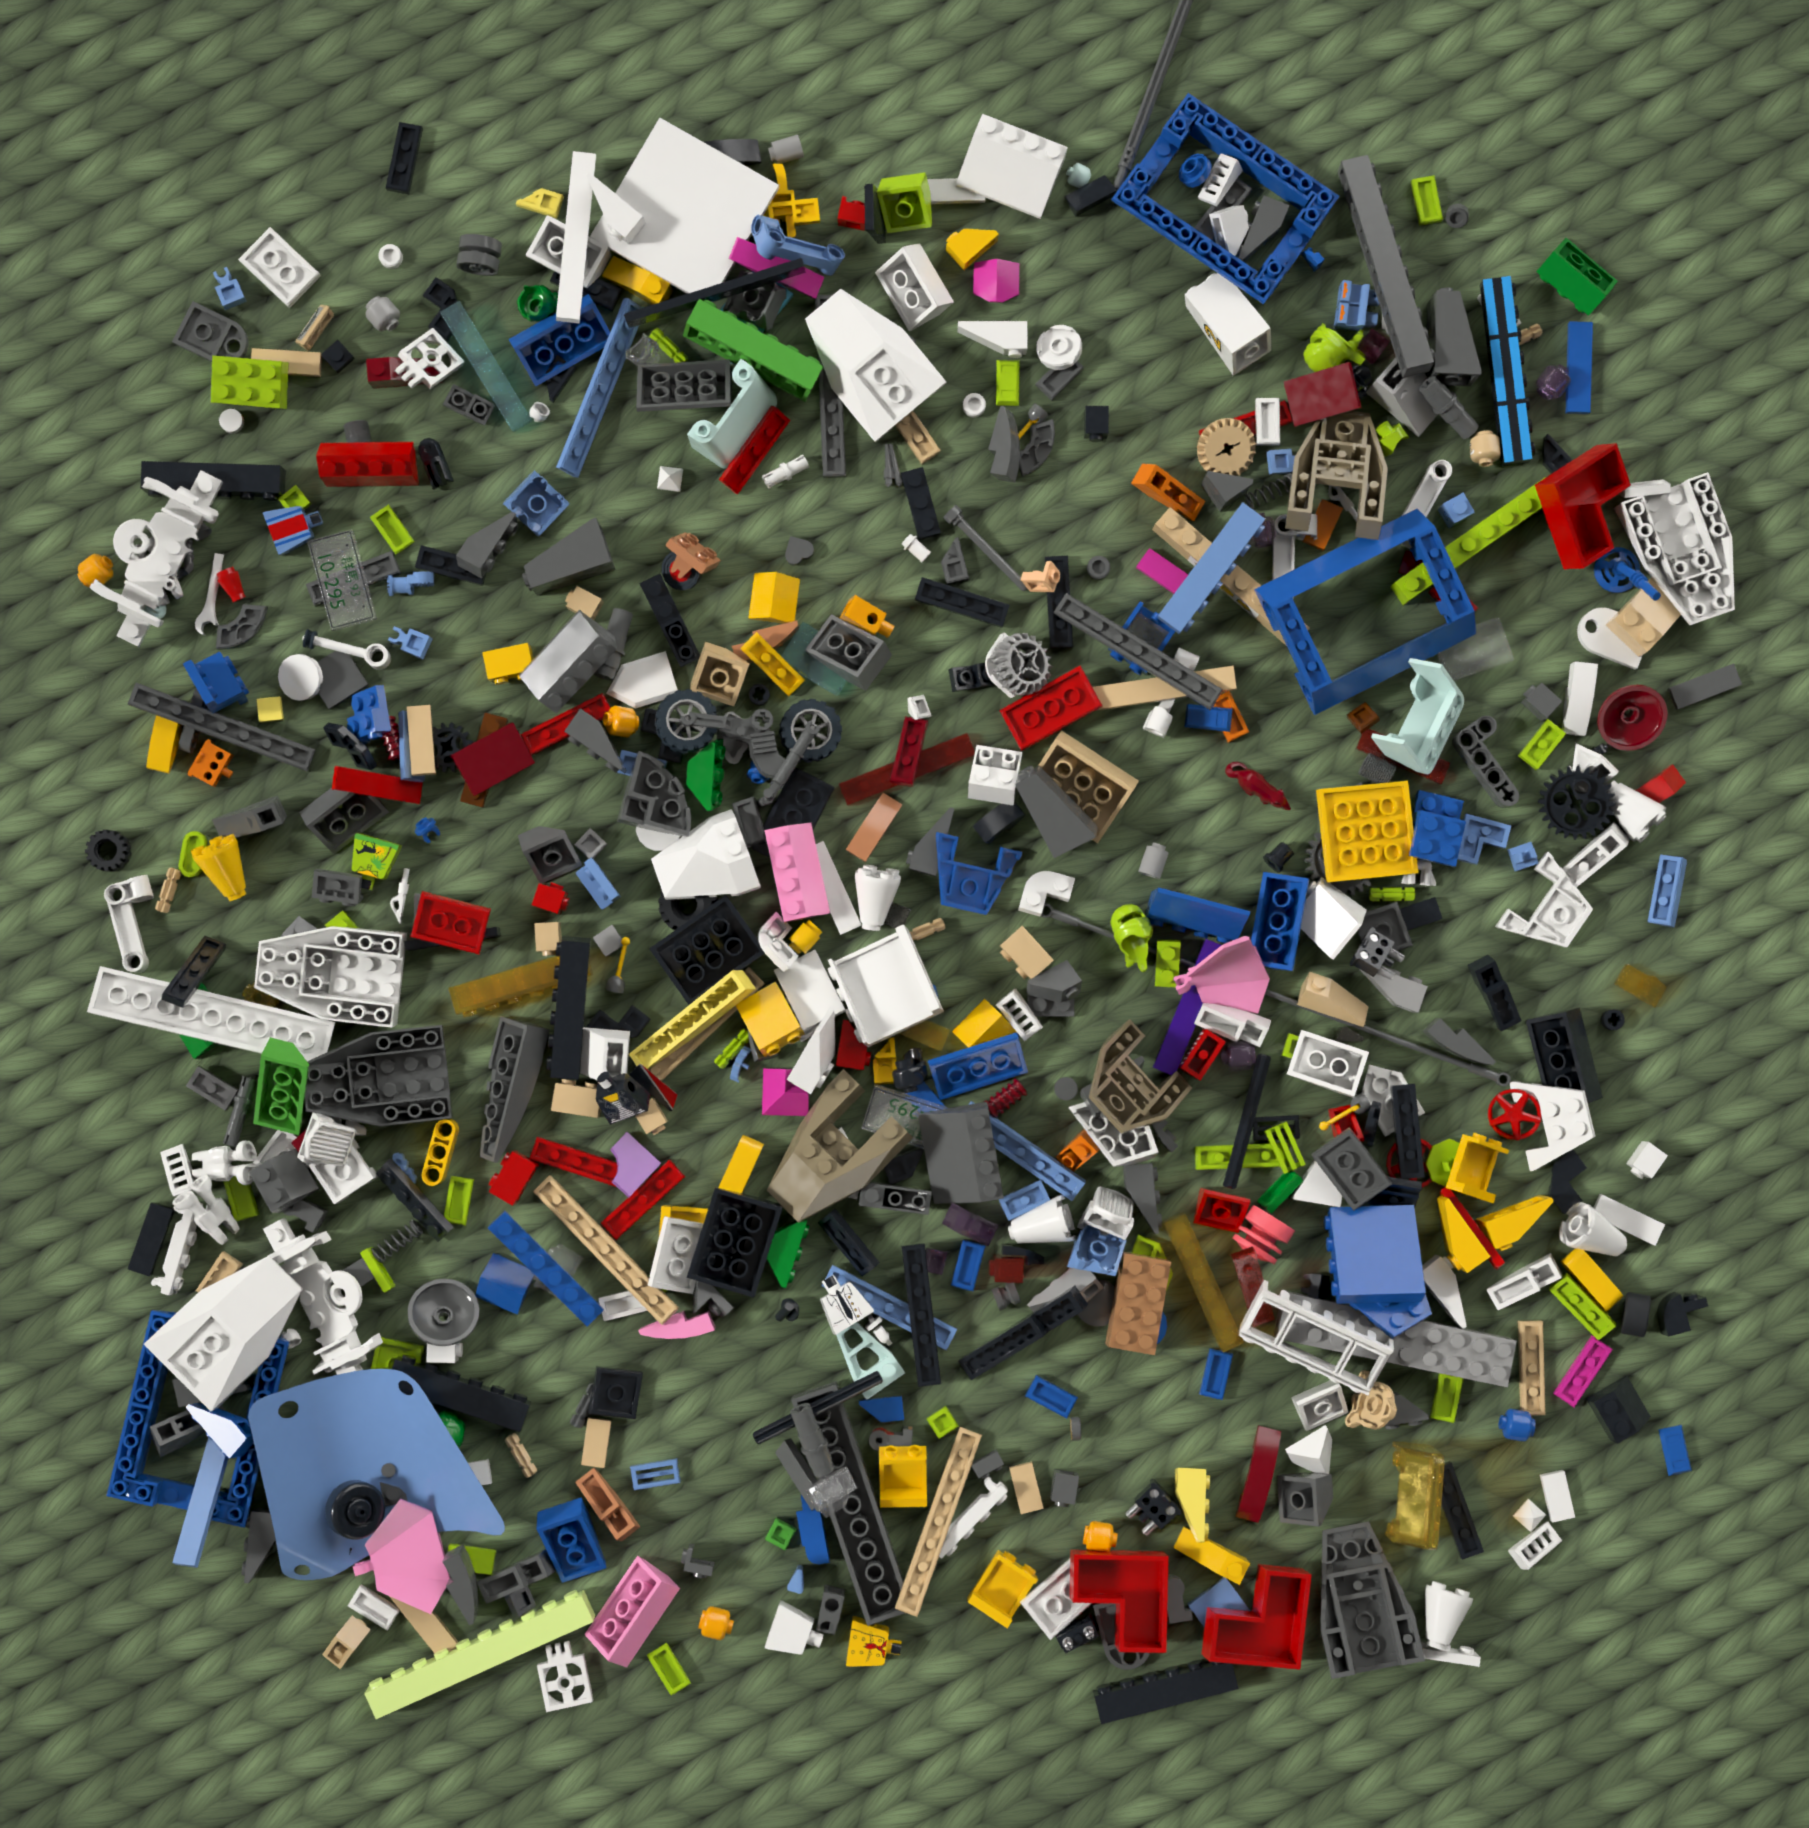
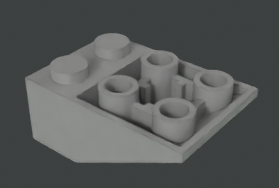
(1403, 398)

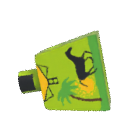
(373, 858)

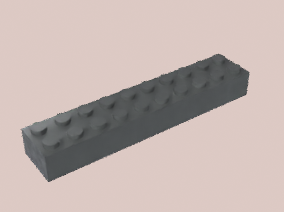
(860, 1522)

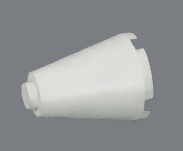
(1044, 1224)
(1591, 1231)

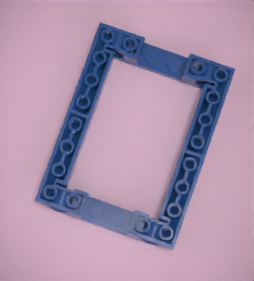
(1258, 162)
(1284, 616)
(127, 1477)

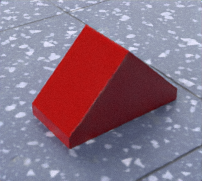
(1663, 784)
(1345, 1122)

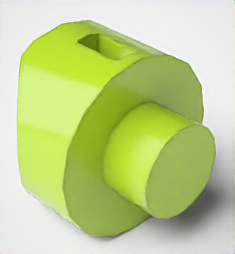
(1390, 436)

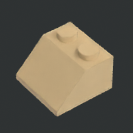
(719, 674)
(1025, 953)

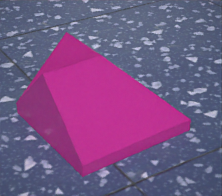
(782, 1096)

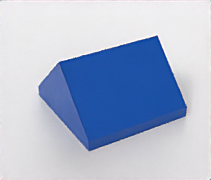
(504, 1283)

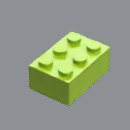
(249, 382)

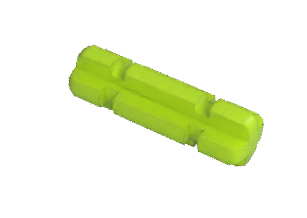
(668, 346)
(1392, 894)
(732, 1049)

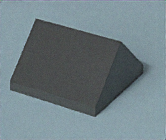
(1225, 488)

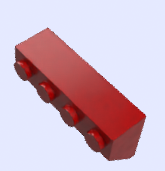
(367, 464)

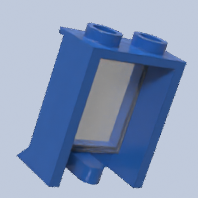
(1148, 628)

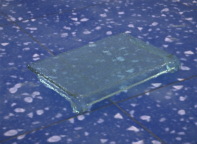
(808, 665)

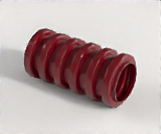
(391, 740)
(1006, 1098)

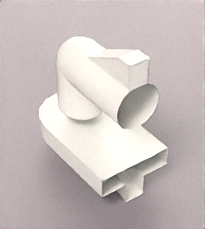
(1426, 874)
(880, 1333)

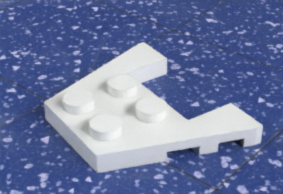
(1557, 915)
(1564, 1119)

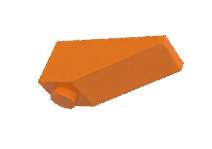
(1167, 490)

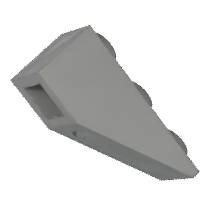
(1400, 991)
(1084, 1281)

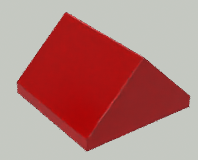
(1220, 1210)

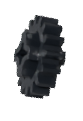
(453, 740)

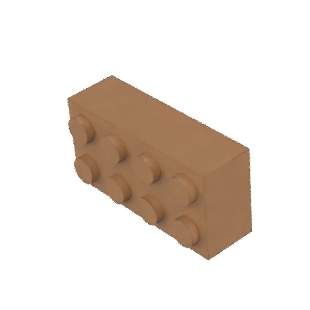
(1138, 1303)

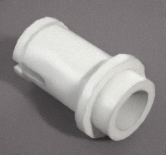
(916, 548)

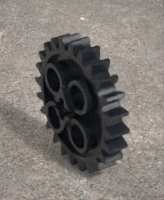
(1596, 793)

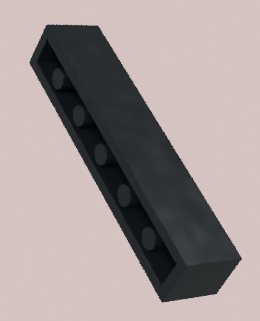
(238, 479)
(570, 1007)
(463, 1394)
(1163, 1689)

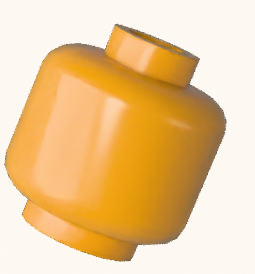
(95, 568)
(621, 721)
(1099, 1536)
(715, 1623)

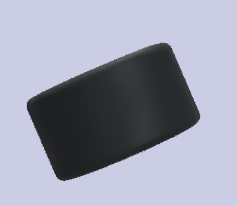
(1635, 1314)

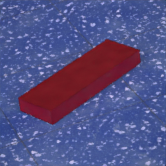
(909, 751)

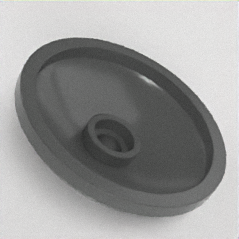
(440, 1299)

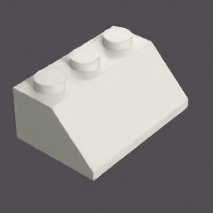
(548, 250)
(914, 286)

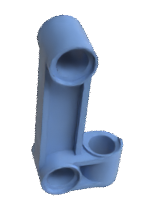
(772, 243)

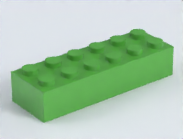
(738, 340)

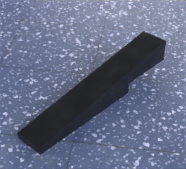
(1023, 1332)

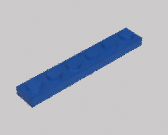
(545, 1268)

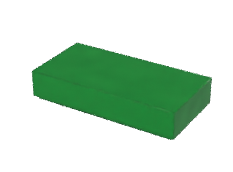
(1279, 1191)

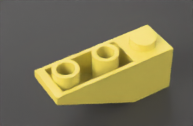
(1191, 1495)

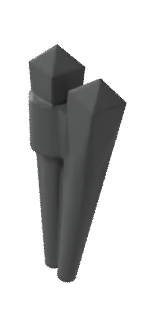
(891, 469)

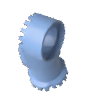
(407, 584)

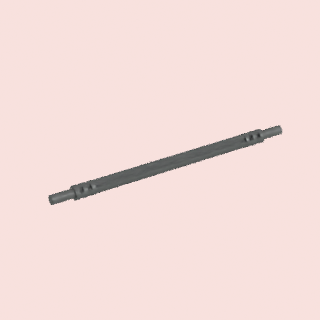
(1152, 91)

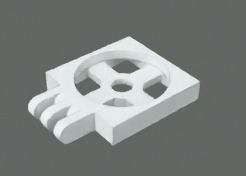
(415, 369)
(560, 1660)

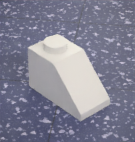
(1230, 227)

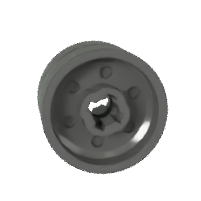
(479, 254)

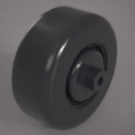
(355, 1509)

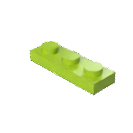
(1582, 1306)

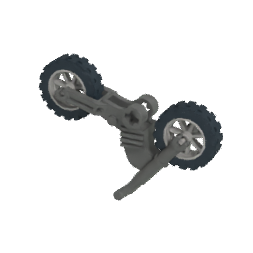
(760, 739)

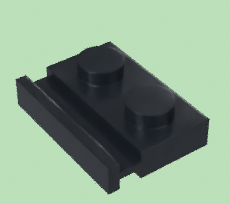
(1399, 1193)

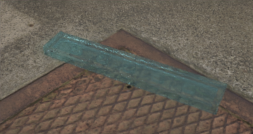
(486, 366)

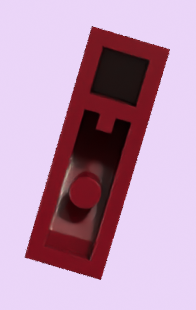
(382, 372)

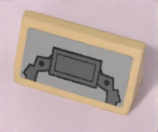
(315, 327)

